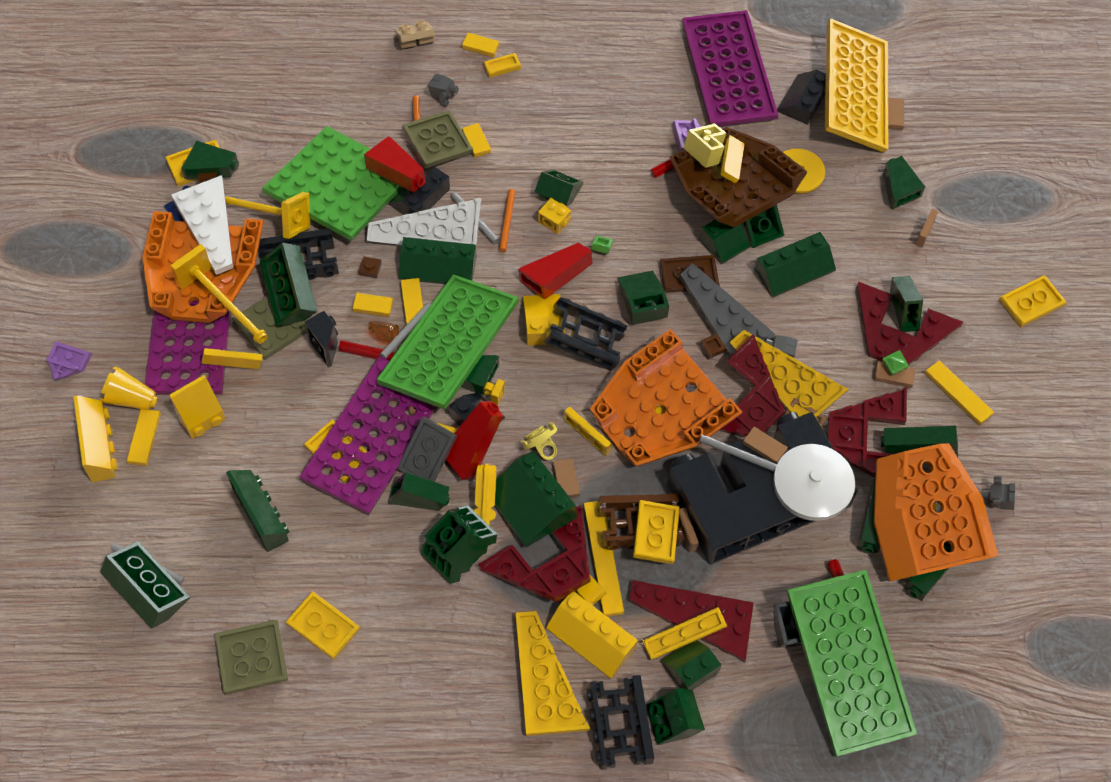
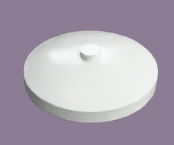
(814, 482)

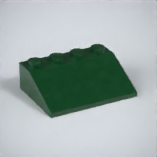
(532, 499)

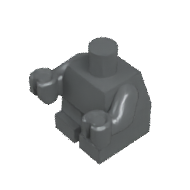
(442, 88)
(783, 343)
(1000, 494)

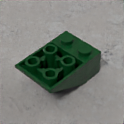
(644, 297)

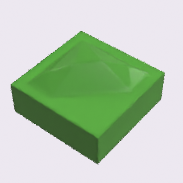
(602, 244)
(895, 363)

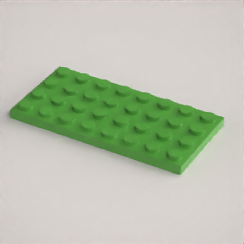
(448, 341)
(851, 663)

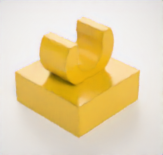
(495, 391)

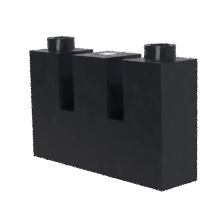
(751, 513)

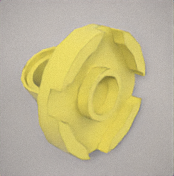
(540, 438)

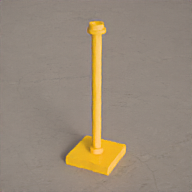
(293, 212)
(193, 267)

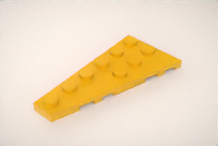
(796, 379)
(545, 688)

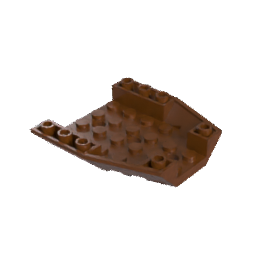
(764, 176)

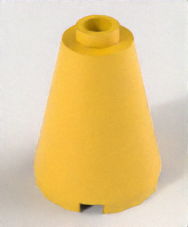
(127, 391)

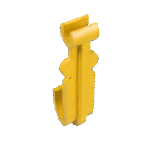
(485, 492)

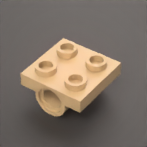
(408, 34)

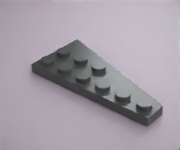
(721, 310)

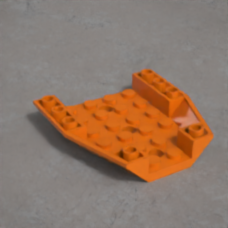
(170, 241)
(657, 379)
(908, 526)

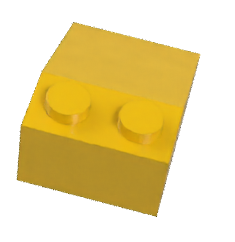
(539, 317)
(197, 407)

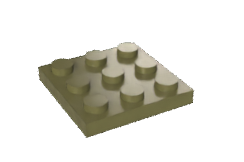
(437, 139)
(278, 337)
(251, 657)

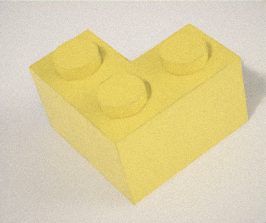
(706, 144)

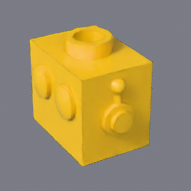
(554, 216)

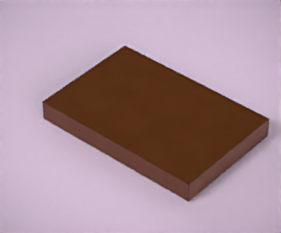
(673, 267)

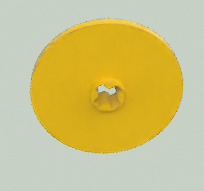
(813, 166)

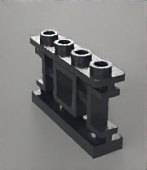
(307, 240)
(579, 345)
(636, 720)

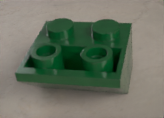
(675, 716)

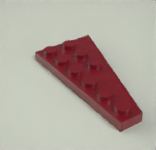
(682, 605)

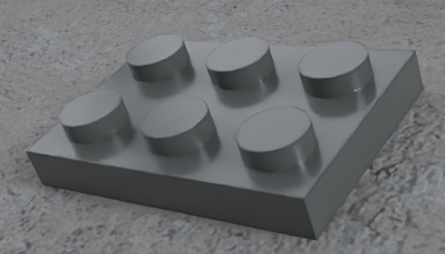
(427, 450)

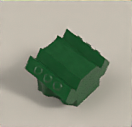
(457, 542)

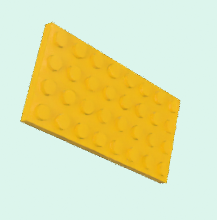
(856, 86)

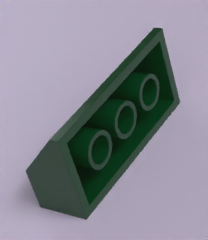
(436, 260)
(795, 264)
(288, 285)
(258, 509)
(144, 584)

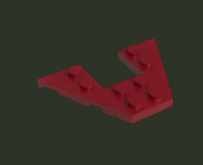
(885, 340)
(762, 405)
(849, 427)
(554, 578)

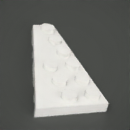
(206, 217)
(445, 223)

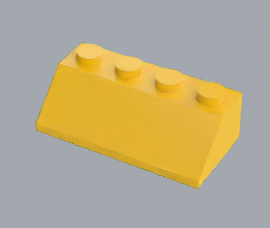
(95, 438)
(592, 634)

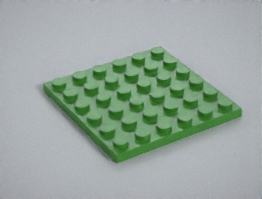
(338, 184)

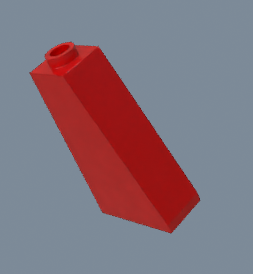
(395, 164)
(555, 270)
(474, 439)

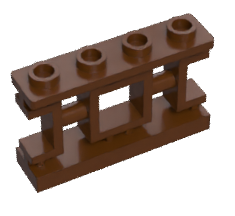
(629, 504)

